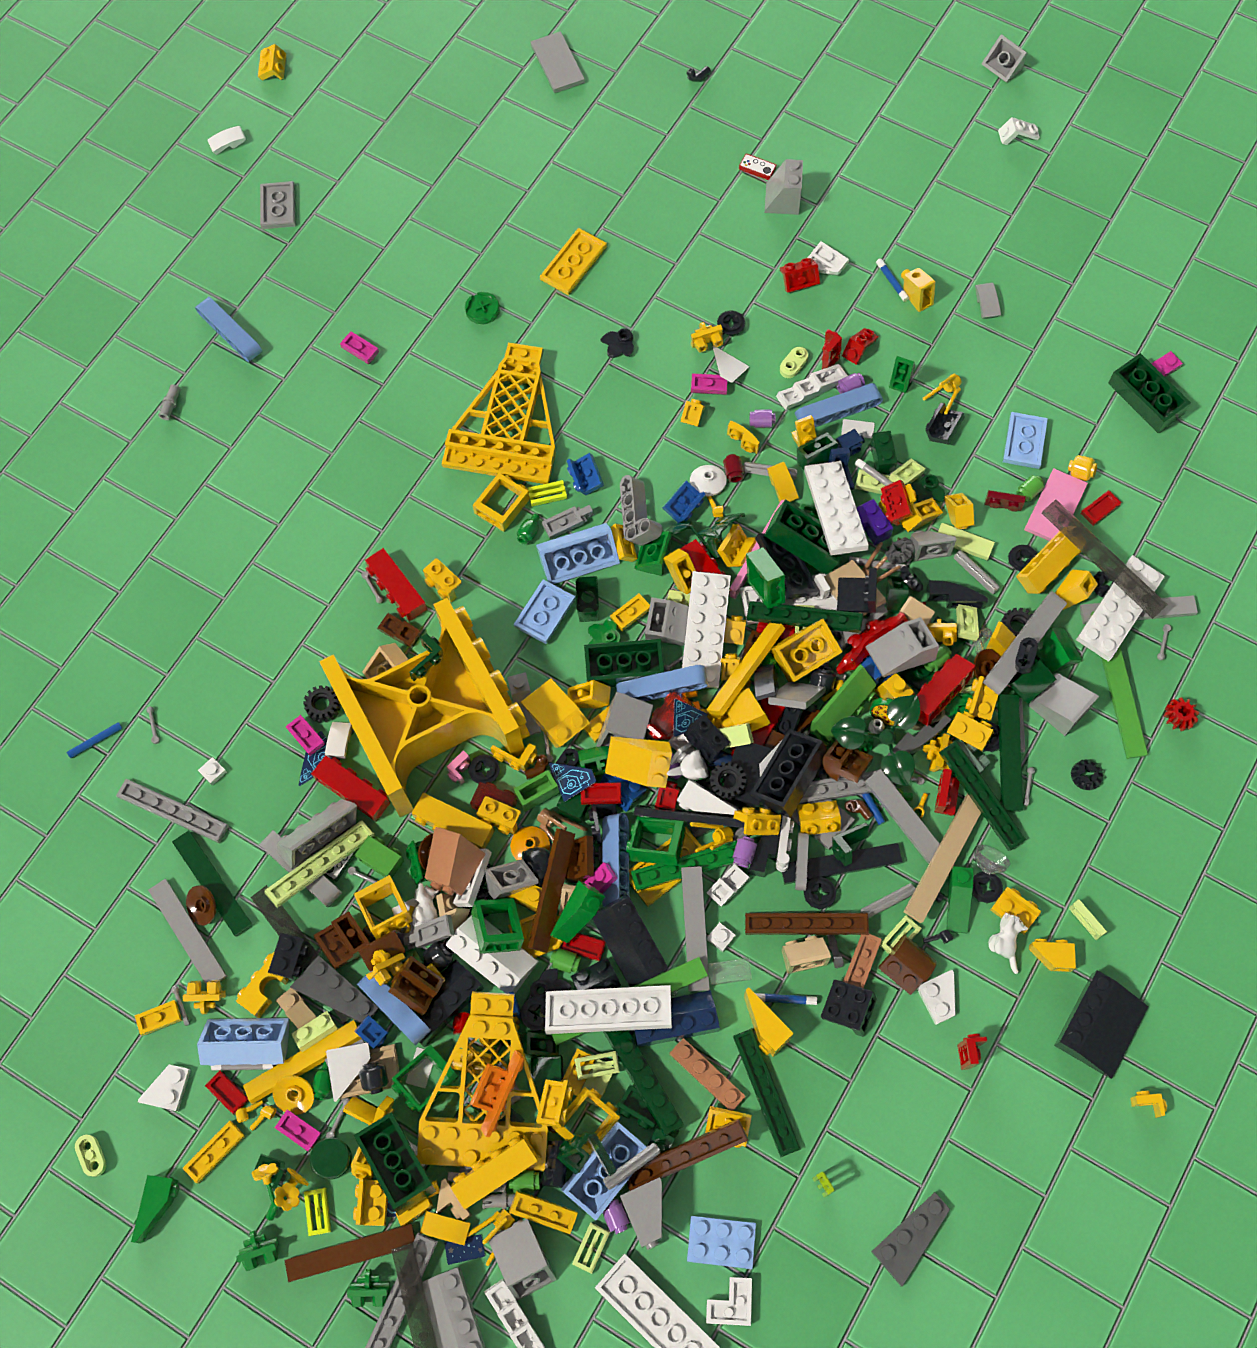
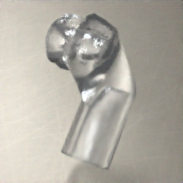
(984, 635)

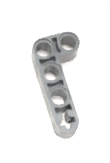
(634, 513)

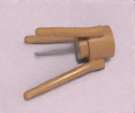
(866, 572)
(549, 819)

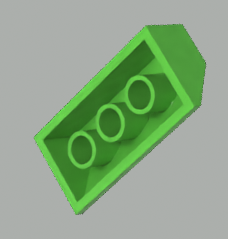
(845, 703)

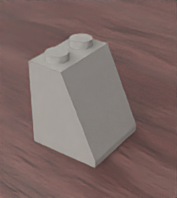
(785, 188)
(1063, 703)
(625, 719)
(645, 1212)
(521, 1259)

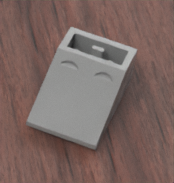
(667, 621)
(903, 647)

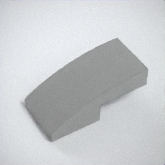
(988, 300)

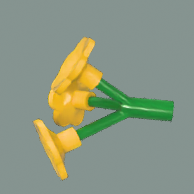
(286, 1195)

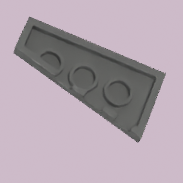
(334, 991)
(908, 1241)

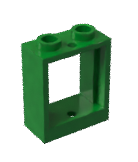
(764, 578)
(659, 826)
(497, 942)
(438, 1062)

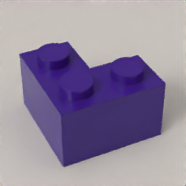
(874, 522)

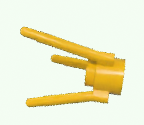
(950, 384)
(720, 836)
(502, 1222)

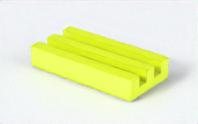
(547, 490)
(311, 1232)

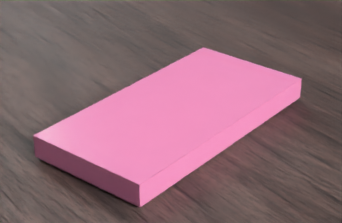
(1061, 487)

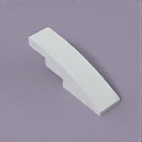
(809, 388)
(513, 1316)

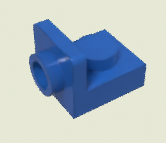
(371, 1032)

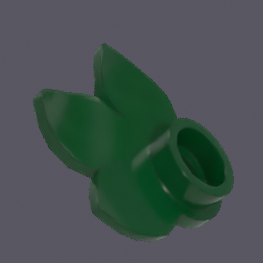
(925, 491)

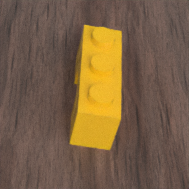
(253, 995)

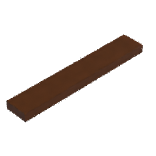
(551, 890)
(806, 924)
(689, 1153)
(348, 1253)

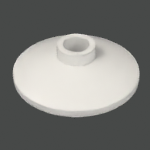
(712, 485)

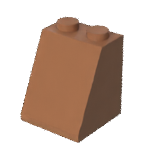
(452, 862)

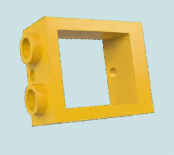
(492, 516)
(375, 893)
(606, 1125)

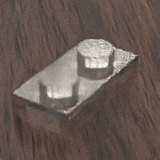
(729, 971)

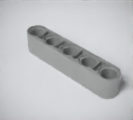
(320, 888)

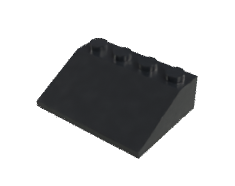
(1102, 1024)

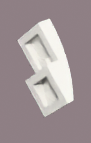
(229, 137)
(338, 740)
(728, 885)

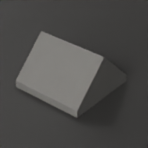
(1005, 59)

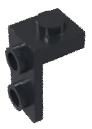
(791, 718)
(600, 811)

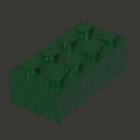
(1149, 393)
(801, 536)
(623, 660)
(394, 1163)

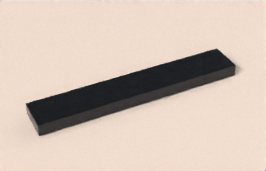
(684, 815)
(861, 860)

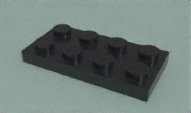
(797, 576)

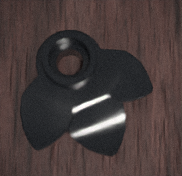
(618, 345)
(550, 983)

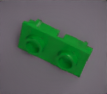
(416, 870)

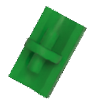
(266, 1248)
(368, 1286)

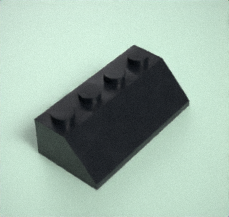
(789, 772)
(629, 941)
(450, 1000)

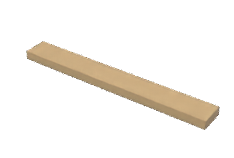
(943, 860)

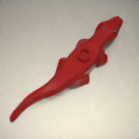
(874, 630)

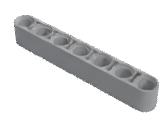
(1034, 628)

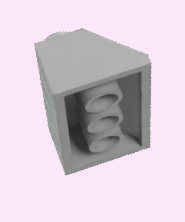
(317, 833)
(452, 1311)

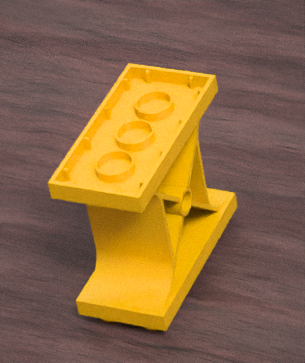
(416, 720)

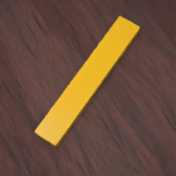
(745, 669)
(301, 1062)

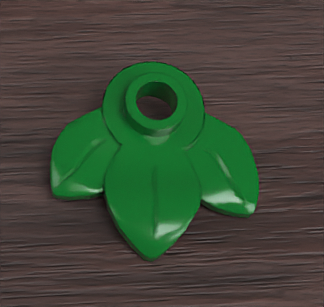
(602, 633)

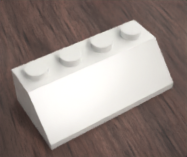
(503, 969)

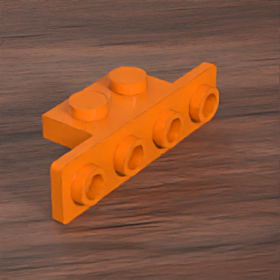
(494, 1089)

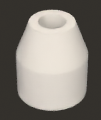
(876, 729)

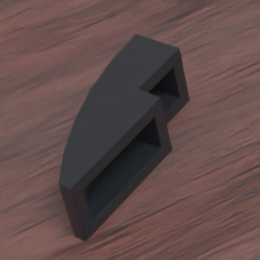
(954, 594)
(766, 681)
(765, 849)

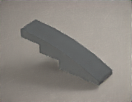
(914, 744)

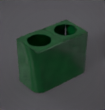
(587, 584)
(1030, 685)
(545, 1069)

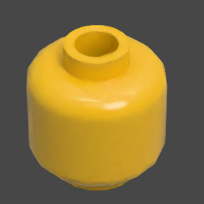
(1083, 467)

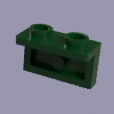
(634, 1106)

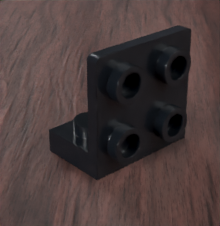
(858, 593)
(849, 1006)

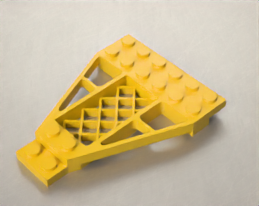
(508, 455)
(461, 1140)

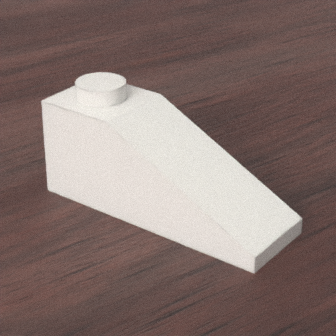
(701, 799)

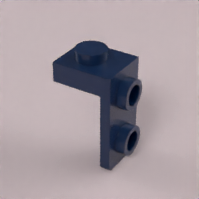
(842, 455)

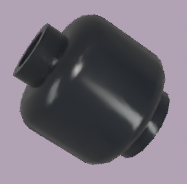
(823, 677)
(438, 955)
(373, 1077)

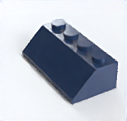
(691, 1017)

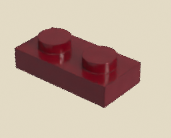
(1004, 500)

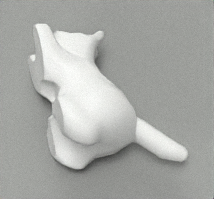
(692, 767)
(425, 908)
(1005, 941)

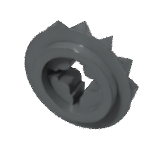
(907, 550)

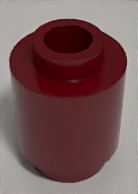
(733, 468)

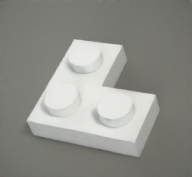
(736, 1310)

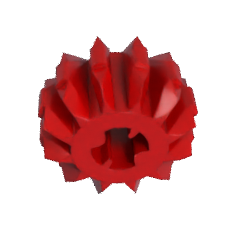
(1185, 718)

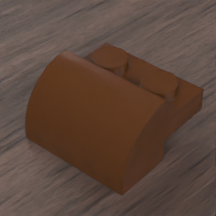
(846, 762)
(580, 861)
(341, 940)
(908, 965)
(415, 985)

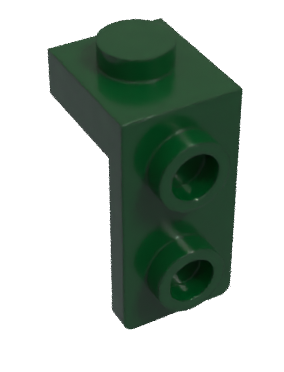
(436, 655)
(843, 840)
(572, 1153)
(279, 1177)

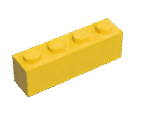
(1048, 564)
(441, 815)
(494, 1172)

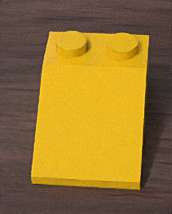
(805, 650)
(555, 713)
(639, 760)
(769, 1029)

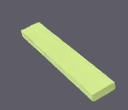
(318, 864)

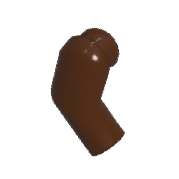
(540, 767)
(859, 806)

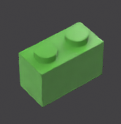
(536, 790)
(379, 857)

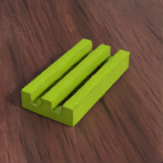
(824, 1183)

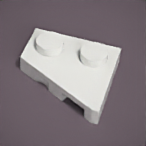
(828, 259)
(939, 997)
(167, 1088)

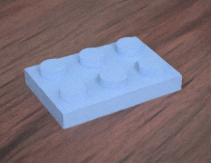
(1025, 440)
(544, 611)
(721, 1242)

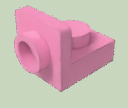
(459, 764)

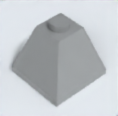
(931, 545)
(509, 879)

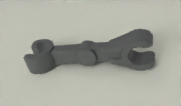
(837, 958)

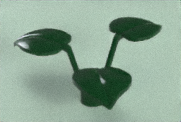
(714, 532)
(905, 713)

